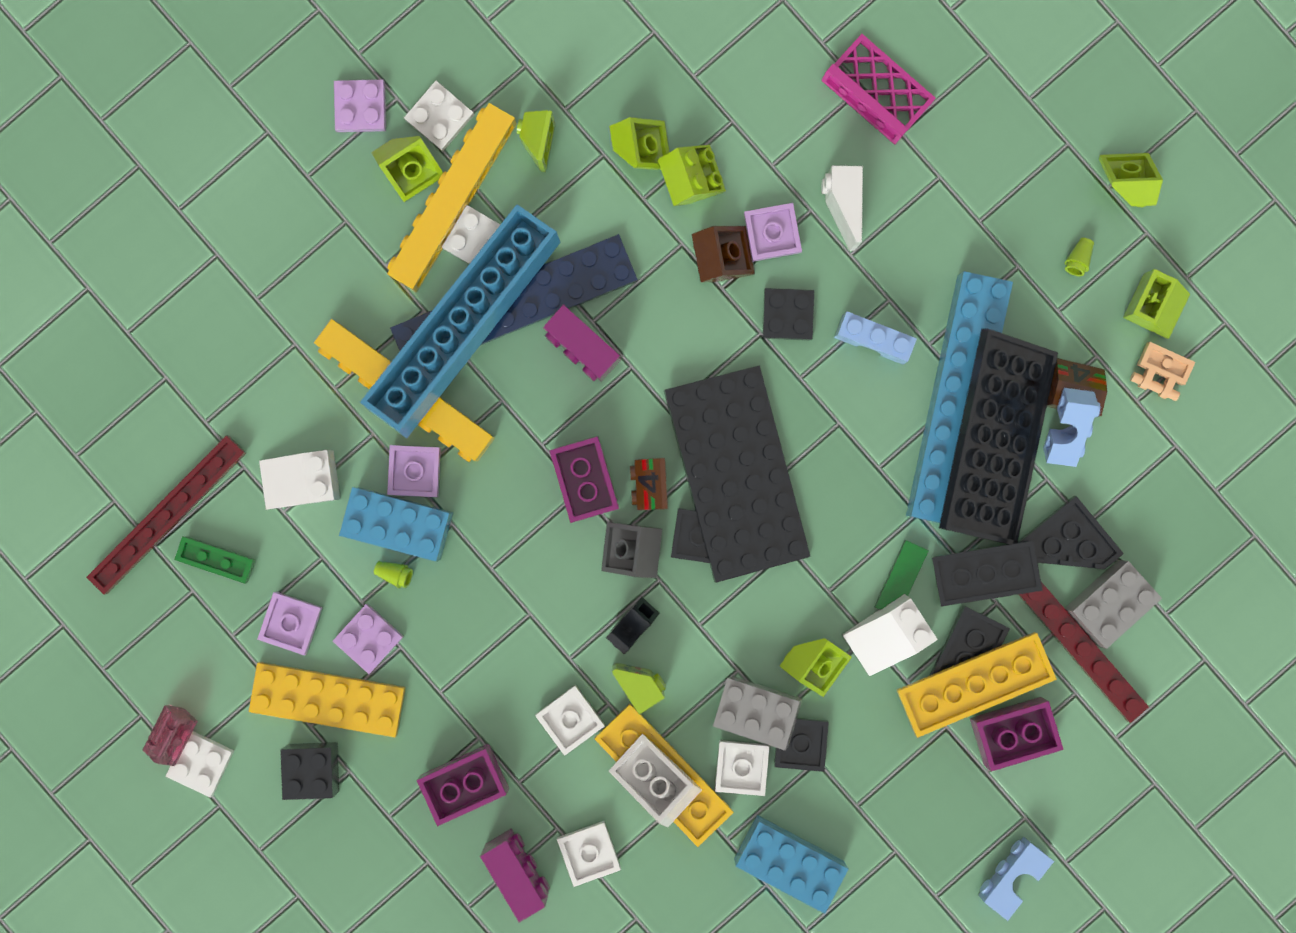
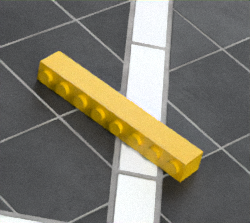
(454, 192)
(369, 365)

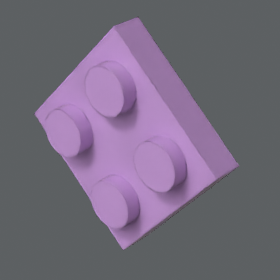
(359, 105)
(772, 232)
(414, 471)
(290, 623)
(368, 638)

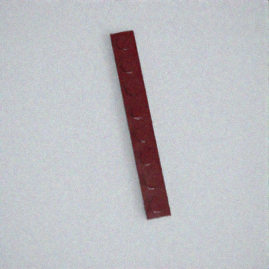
(166, 515)
(1085, 653)

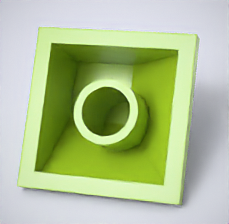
(536, 135)
(640, 141)
(407, 165)
(1133, 177)
(816, 664)

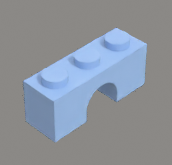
(869, 334)
(1068, 444)
(1023, 859)

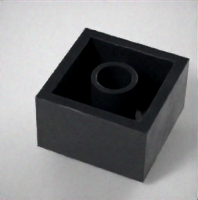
(309, 771)

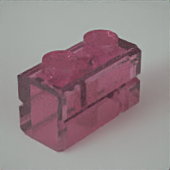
(169, 735)

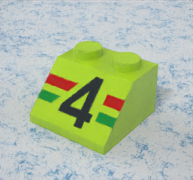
(639, 685)

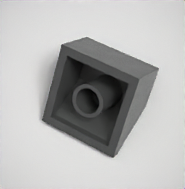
(631, 550)

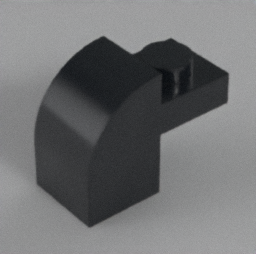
(632, 625)

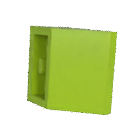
(691, 174)
(1157, 303)

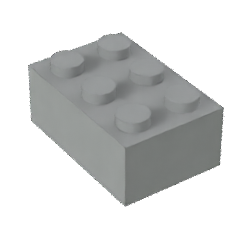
(1113, 603)
(757, 712)

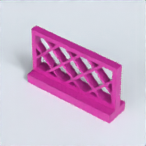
(862, 100)

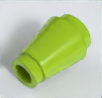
(1080, 257)
(394, 573)

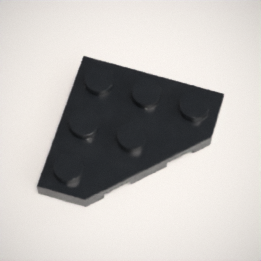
(1073, 538)

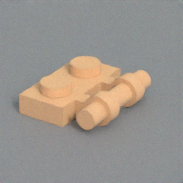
(1165, 364)

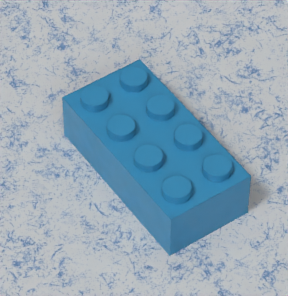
(396, 524)
(791, 864)

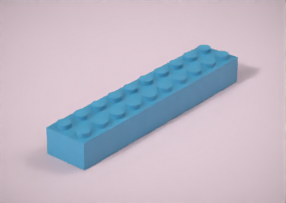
(975, 305)
(461, 321)

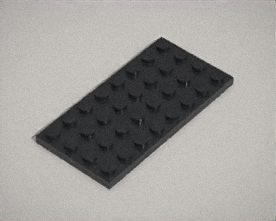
(998, 438)
(737, 473)

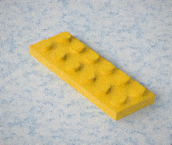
(976, 684)
(327, 699)
(705, 811)

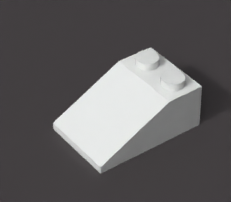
(844, 199)
(299, 479)
(889, 635)
(655, 781)

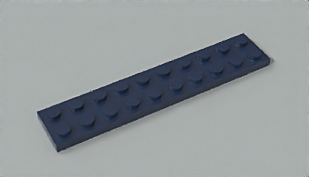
(558, 283)

